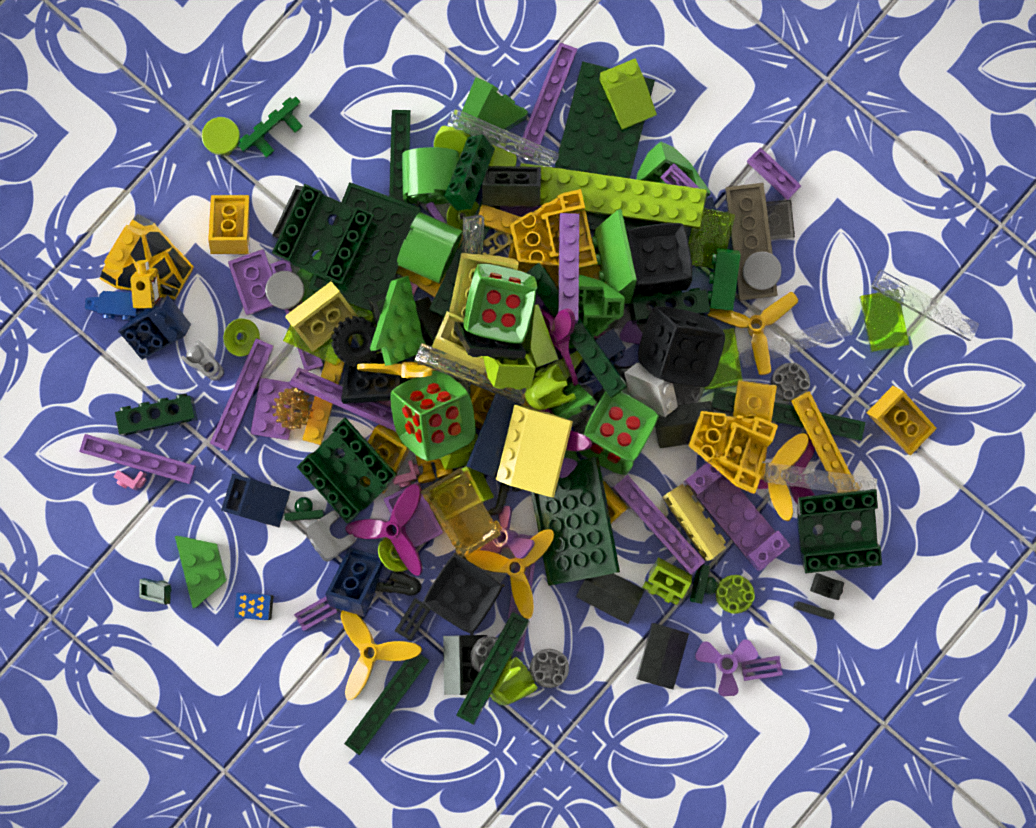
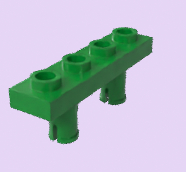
(275, 117)

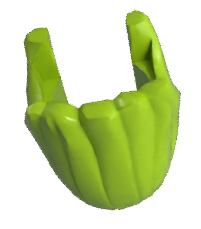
(548, 389)
(513, 684)

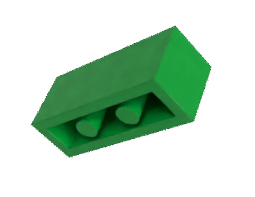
(723, 279)

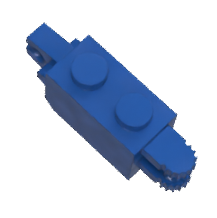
(112, 305)

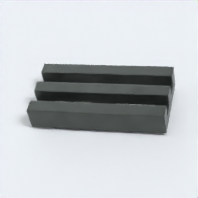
(814, 610)
(404, 633)

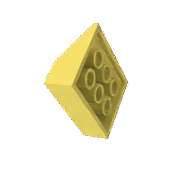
(465, 273)
(534, 450)
(694, 522)

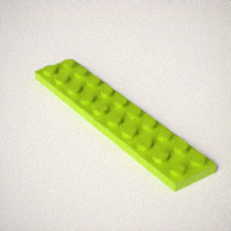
(634, 197)

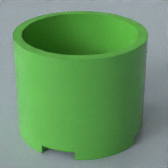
(428, 174)
(429, 247)

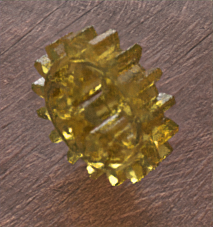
(296, 418)

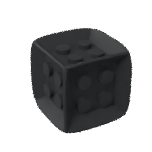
(660, 258)
(681, 346)
(462, 594)

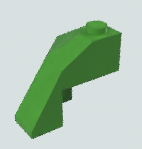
(491, 107)
(660, 159)
(598, 305)

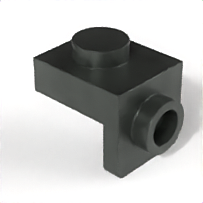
(827, 586)

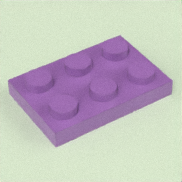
(250, 278)
(263, 421)
(423, 524)

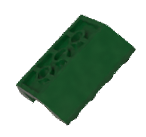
(310, 230)
(341, 478)
(838, 544)

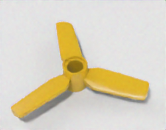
(767, 317)

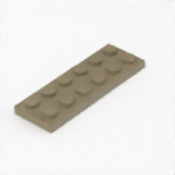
(749, 231)

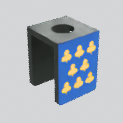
(253, 606)

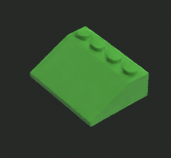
(615, 255)

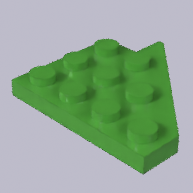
(398, 327)

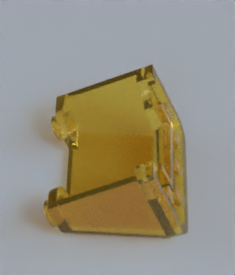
(461, 513)

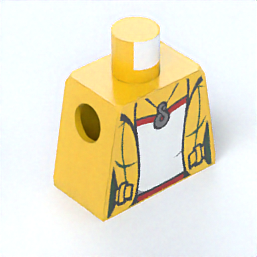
(145, 286)

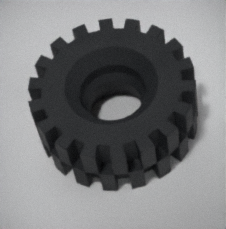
(341, 341)

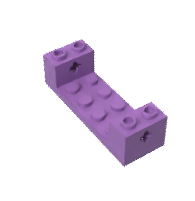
(737, 516)

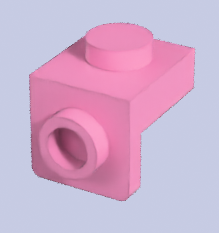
(405, 479)
(126, 481)

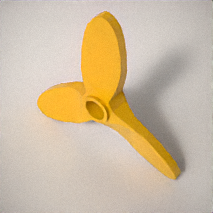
(404, 369)
(786, 455)
(519, 583)
(363, 640)

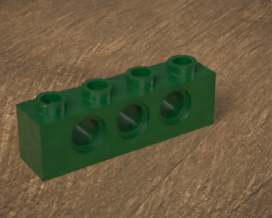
(469, 172)
(697, 298)
(125, 416)

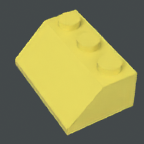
(320, 315)
(449, 342)

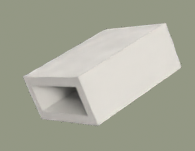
(651, 390)

